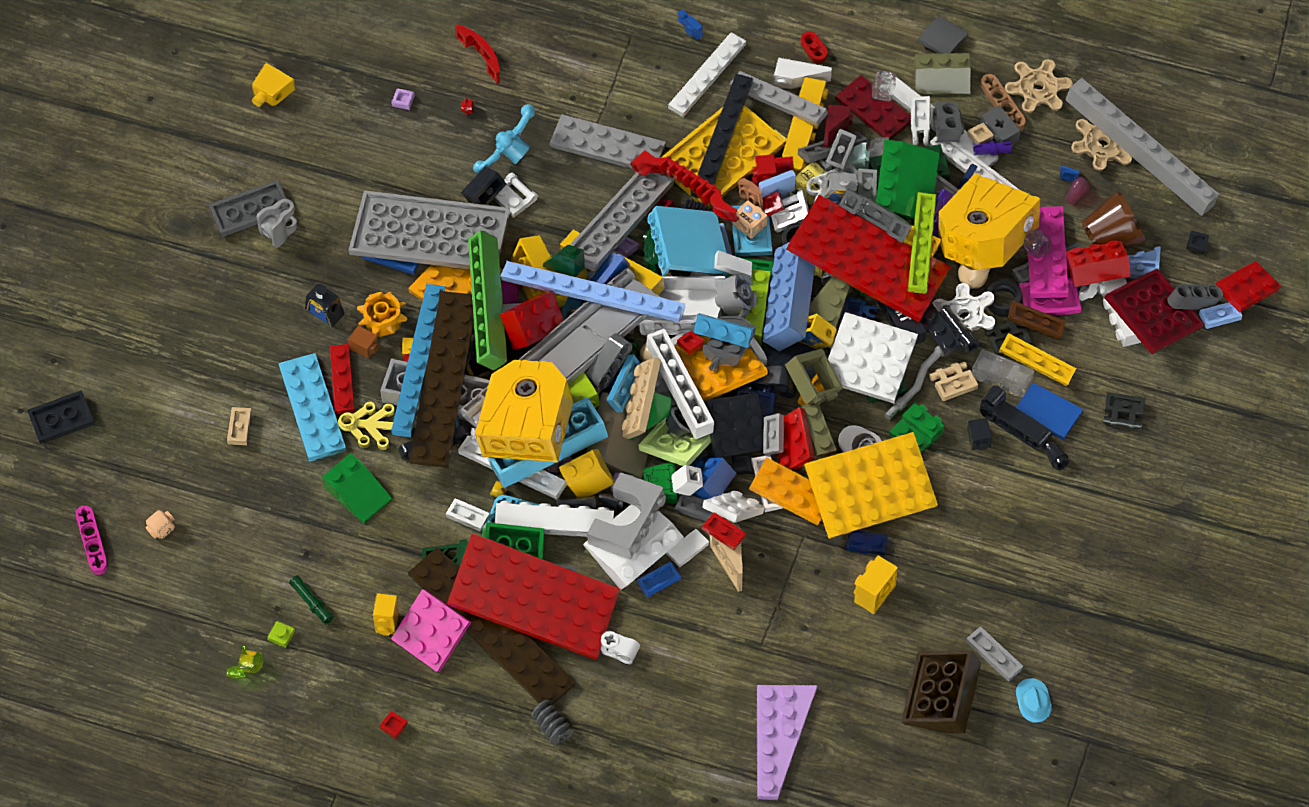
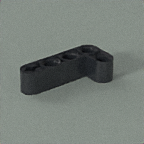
(776, 379)
(1012, 420)

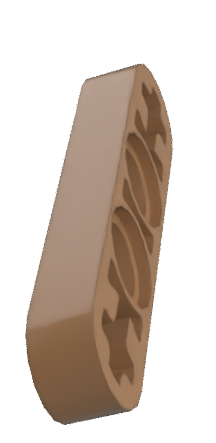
(1006, 101)

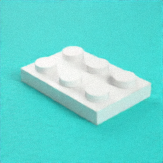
(734, 506)

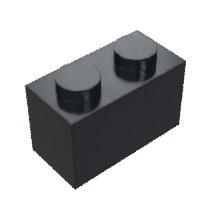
(484, 187)

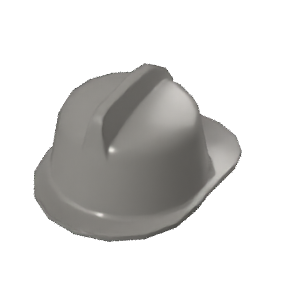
(856, 437)

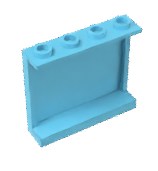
(686, 239)

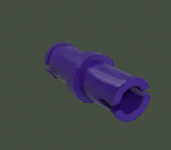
(992, 148)

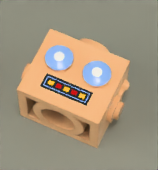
(751, 219)

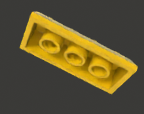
(533, 253)

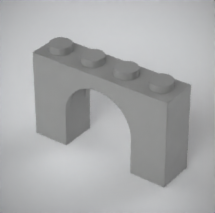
(626, 539)

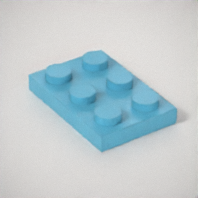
(756, 246)

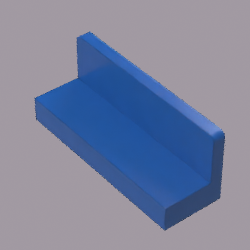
(610, 269)

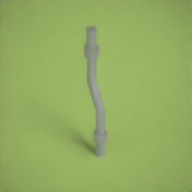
(900, 403)

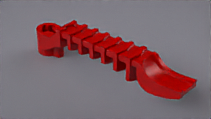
(708, 193)

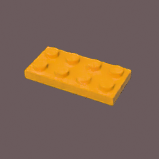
(787, 490)

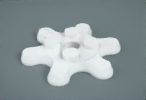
(973, 305)

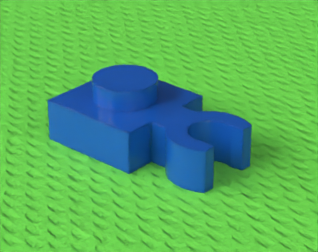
(692, 26)

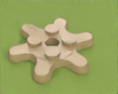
(1041, 76)
(1092, 147)

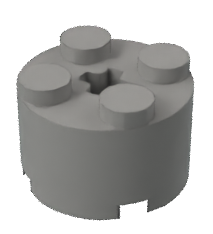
(735, 294)

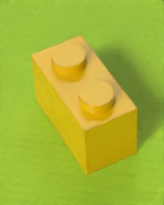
(386, 614)

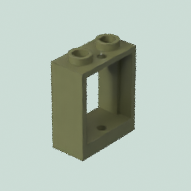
(824, 372)

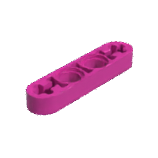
(91, 540)

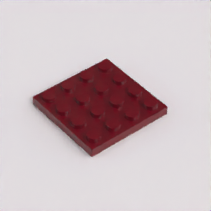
(1148, 314)

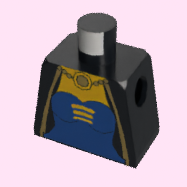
(324, 305)

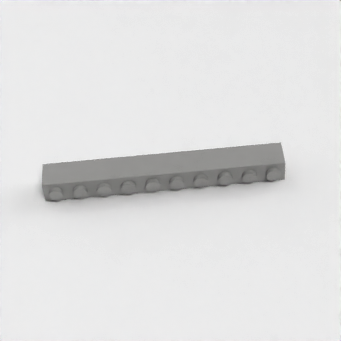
(1142, 147)

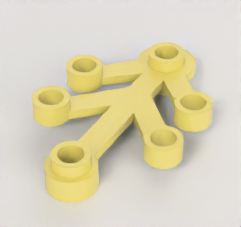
(370, 424)

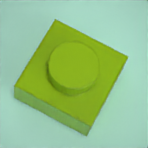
(281, 634)

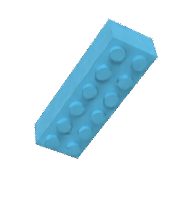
(582, 431)

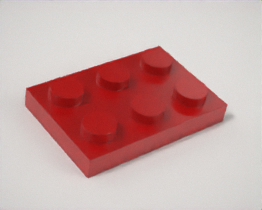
(1248, 286)
(797, 441)

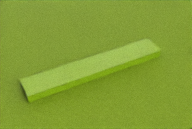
(922, 243)

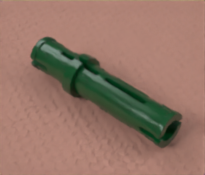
(316, 606)

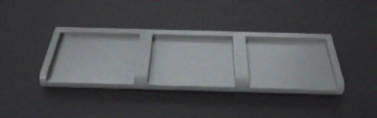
(578, 338)

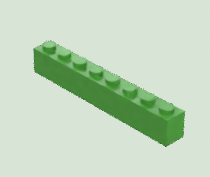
(487, 300)

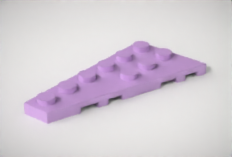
(779, 727)

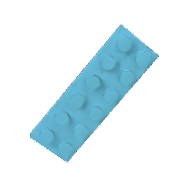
(312, 407)

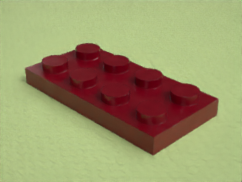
(881, 116)

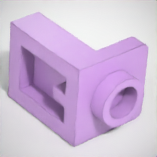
(627, 247)

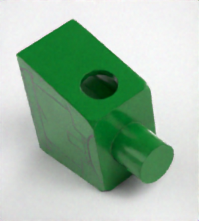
(662, 476)

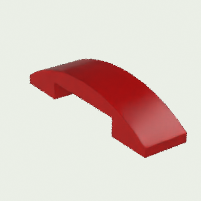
(468, 38)

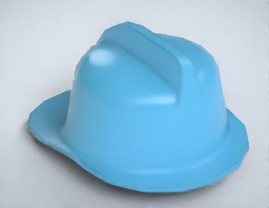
(1033, 700)

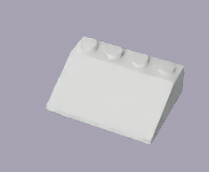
(659, 540)

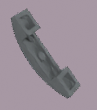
(876, 214)

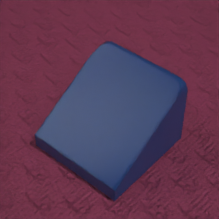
(1069, 174)

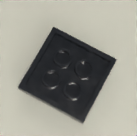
(736, 425)

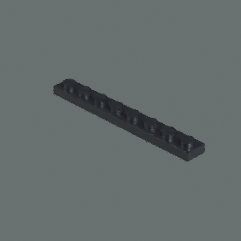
(725, 129)

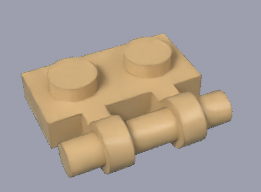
(956, 385)

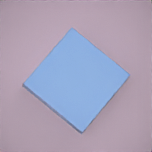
(782, 183)

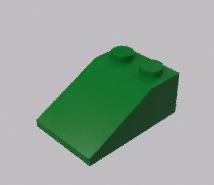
(356, 488)

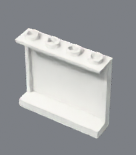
(696, 293)

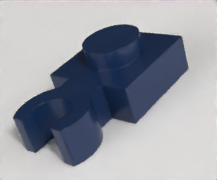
(859, 308)

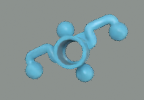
(509, 142)

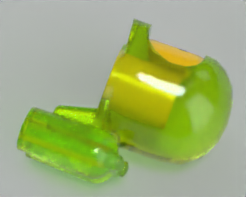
(249, 662)

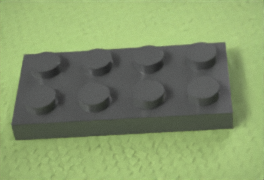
(241, 209)

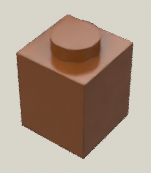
(363, 342)

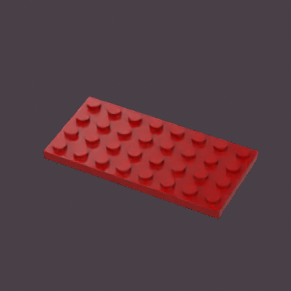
(863, 257)
(533, 596)

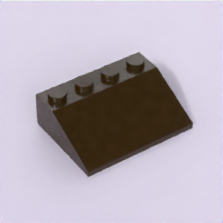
(942, 690)

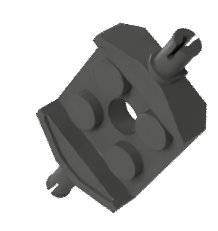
(722, 354)

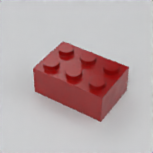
(1098, 263)
(532, 320)

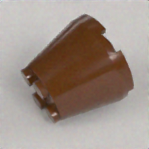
(1113, 222)

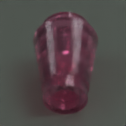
(1077, 190)

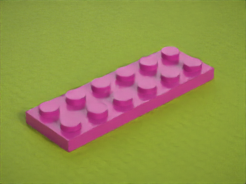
(1049, 272)

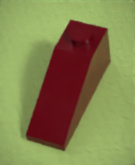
(837, 118)

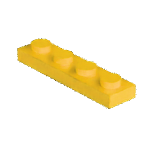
(1037, 359)

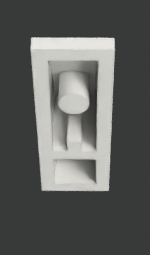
(791, 73)

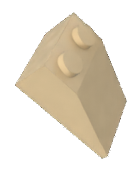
(729, 559)

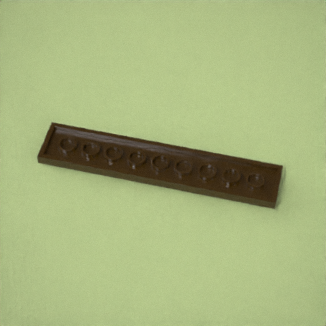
(443, 380)
(508, 647)

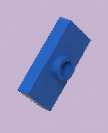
(659, 579)

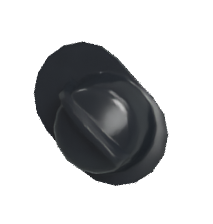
(677, 423)

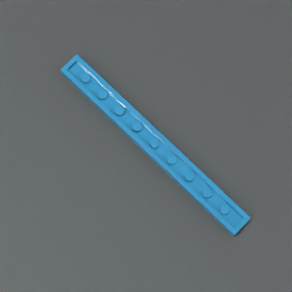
(417, 364)

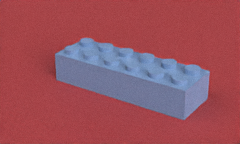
(788, 299)

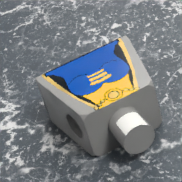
(836, 185)

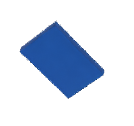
(1050, 410)

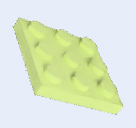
(671, 447)

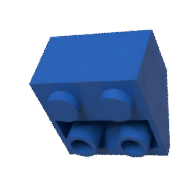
(715, 477)

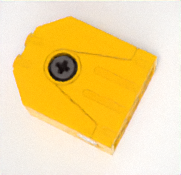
(986, 223)
(525, 412)

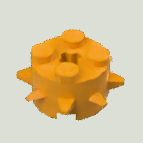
(382, 314)

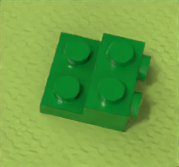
(925, 426)

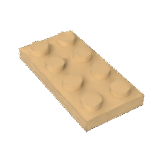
(641, 398)

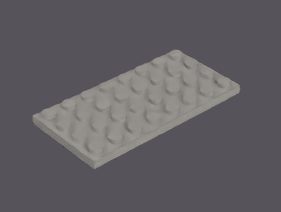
(423, 228)

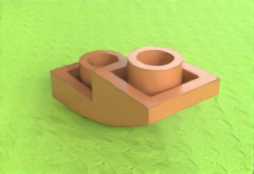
(750, 192)

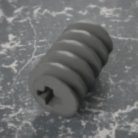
(549, 724)

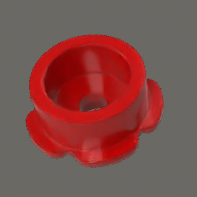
(467, 106)

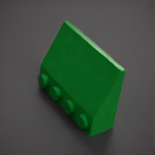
(903, 174)

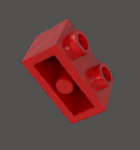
(763, 168)

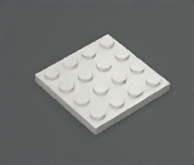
(871, 356)

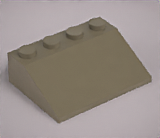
(618, 452)

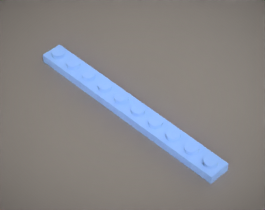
(593, 291)

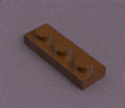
(1036, 320)

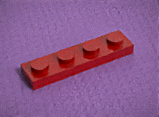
(342, 379)

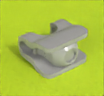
(272, 222)

